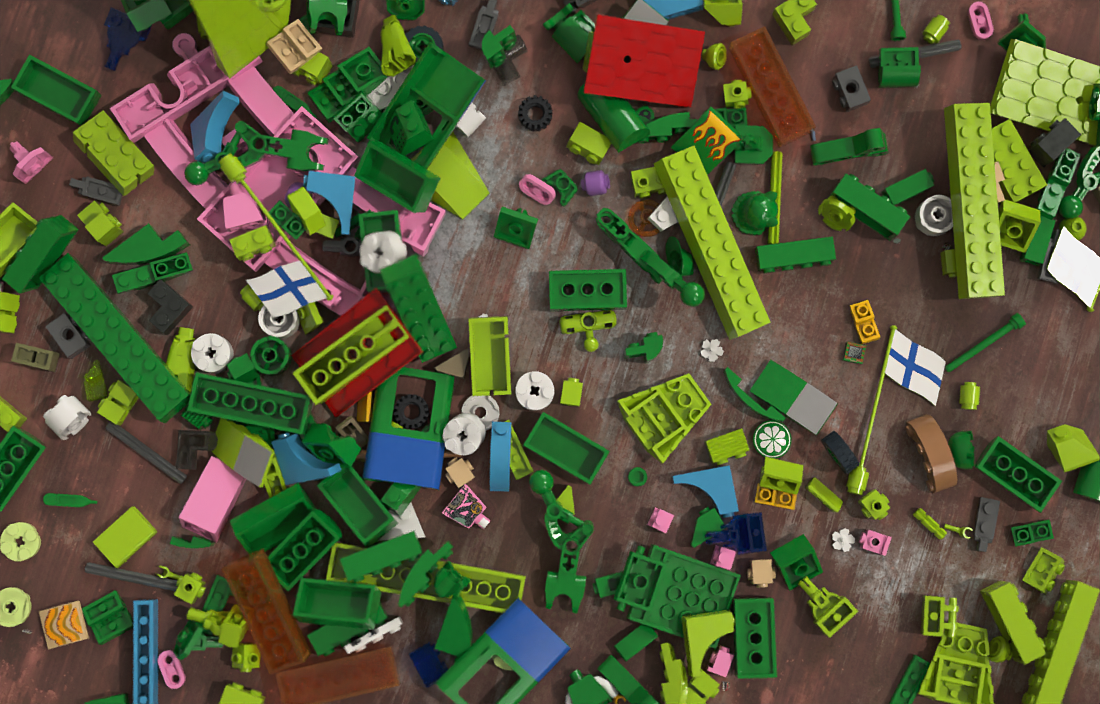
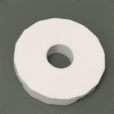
(488, 404)

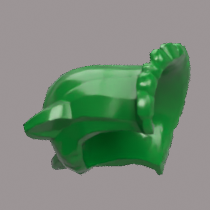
(755, 212)

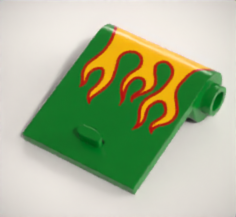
(711, 137)

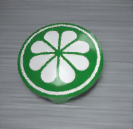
(772, 439)

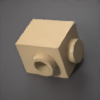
(459, 472)
(761, 572)

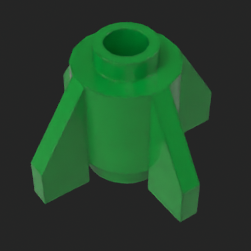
(449, 581)

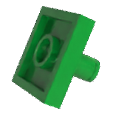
(515, 227)

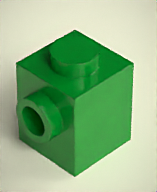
(242, 369)

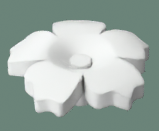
(711, 350)
(842, 540)

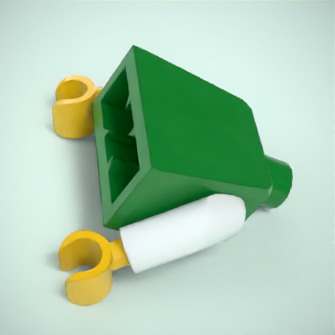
(591, 690)

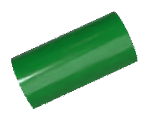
(615, 119)
(17, 457)
(1017, 473)
(304, 548)

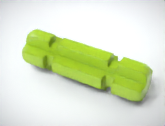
(930, 523)

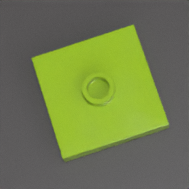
(309, 317)

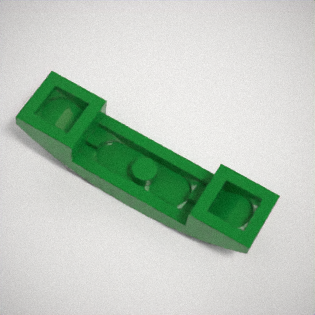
(733, 380)

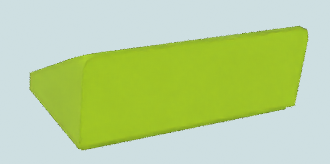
(824, 495)

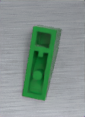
(399, 497)

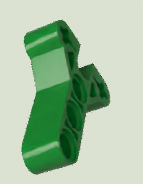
(866, 144)
(625, 682)

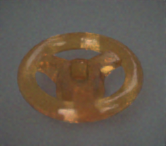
(639, 230)

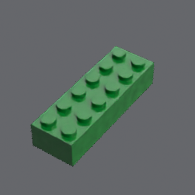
(418, 307)
(250, 403)

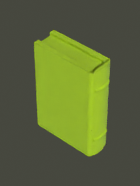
(125, 537)

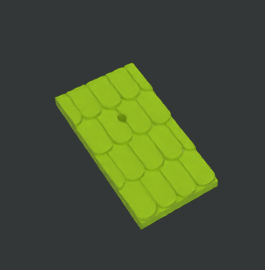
(1046, 87)

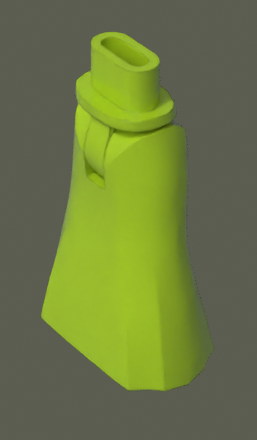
(396, 50)
(180, 359)

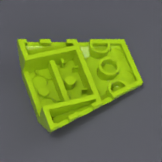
(459, 184)
(664, 414)
(960, 668)

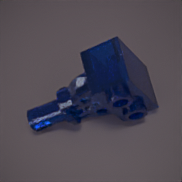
(121, 36)
(744, 534)

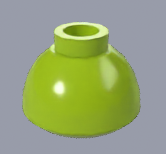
(715, 55)
(1075, 227)
(1000, 650)

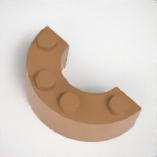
(936, 452)

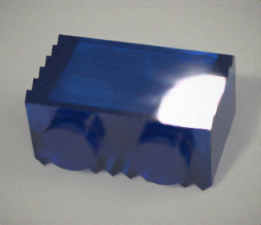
(428, 663)

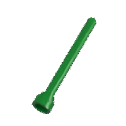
(897, 32)
(1015, 322)

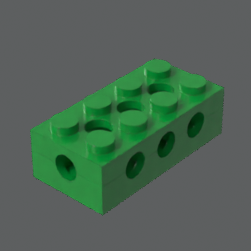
(596, 280)
(766, 644)

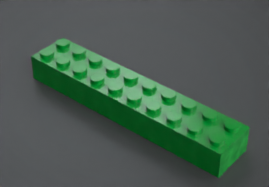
(116, 338)

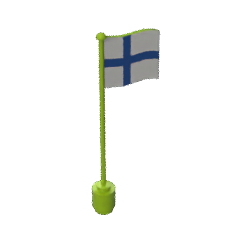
(1076, 268)
(290, 284)
(910, 368)

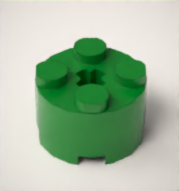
(263, 348)

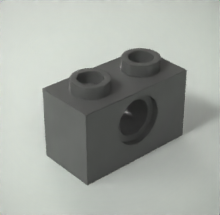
(852, 78)
(59, 329)

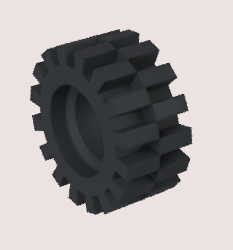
(535, 124)
(411, 423)

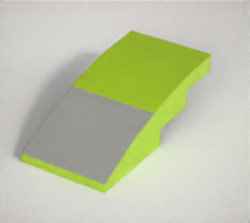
(243, 451)

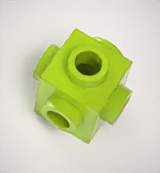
(737, 94)
(868, 501)
(184, 591)
(246, 657)

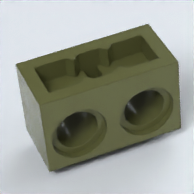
(35, 357)

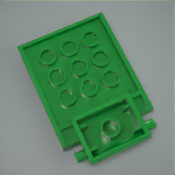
(672, 586)

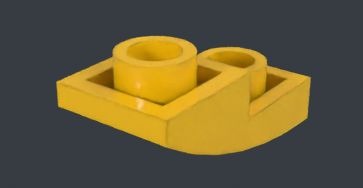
(864, 322)
(775, 498)

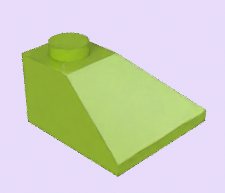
(725, 11)
(1071, 447)

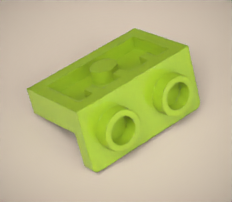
(1044, 571)

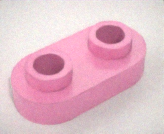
(981, 21)
(537, 189)
(170, 669)

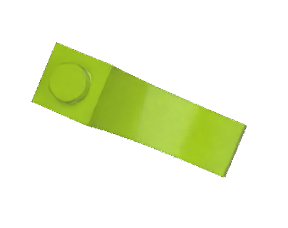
(701, 632)

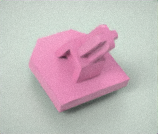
(29, 162)

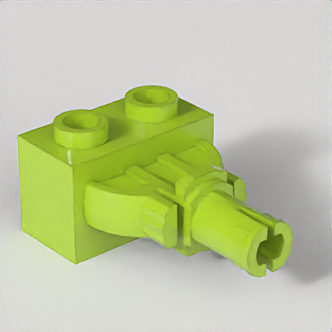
(829, 609)
(228, 625)

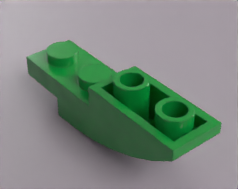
(662, 128)
(1057, 182)
(150, 274)
(417, 578)

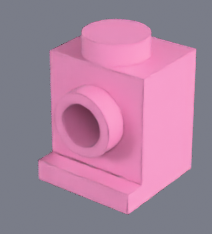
(242, 146)
(334, 291)
(660, 520)
(882, 545)
(722, 557)
(720, 661)

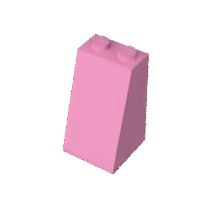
(212, 500)

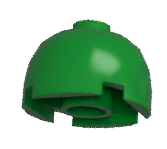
(962, 449)

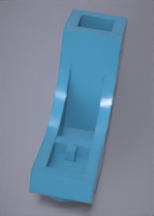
(500, 456)

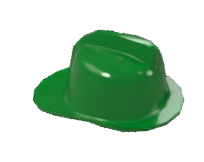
(679, 258)

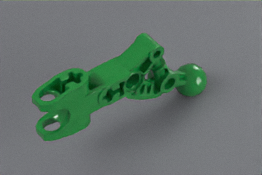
(326, 9)
(295, 150)
(1072, 205)
(646, 258)
(565, 580)

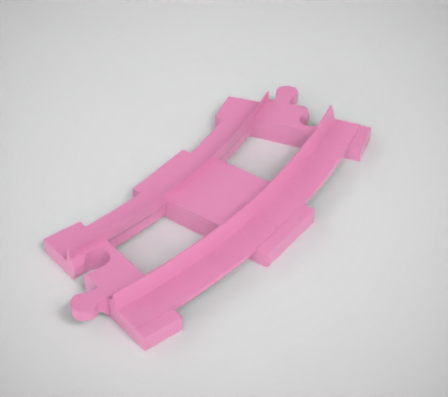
(198, 80)

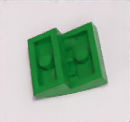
(108, 617)

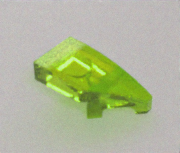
(95, 383)

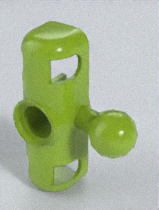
(599, 321)

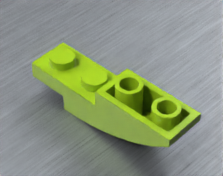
(676, 689)

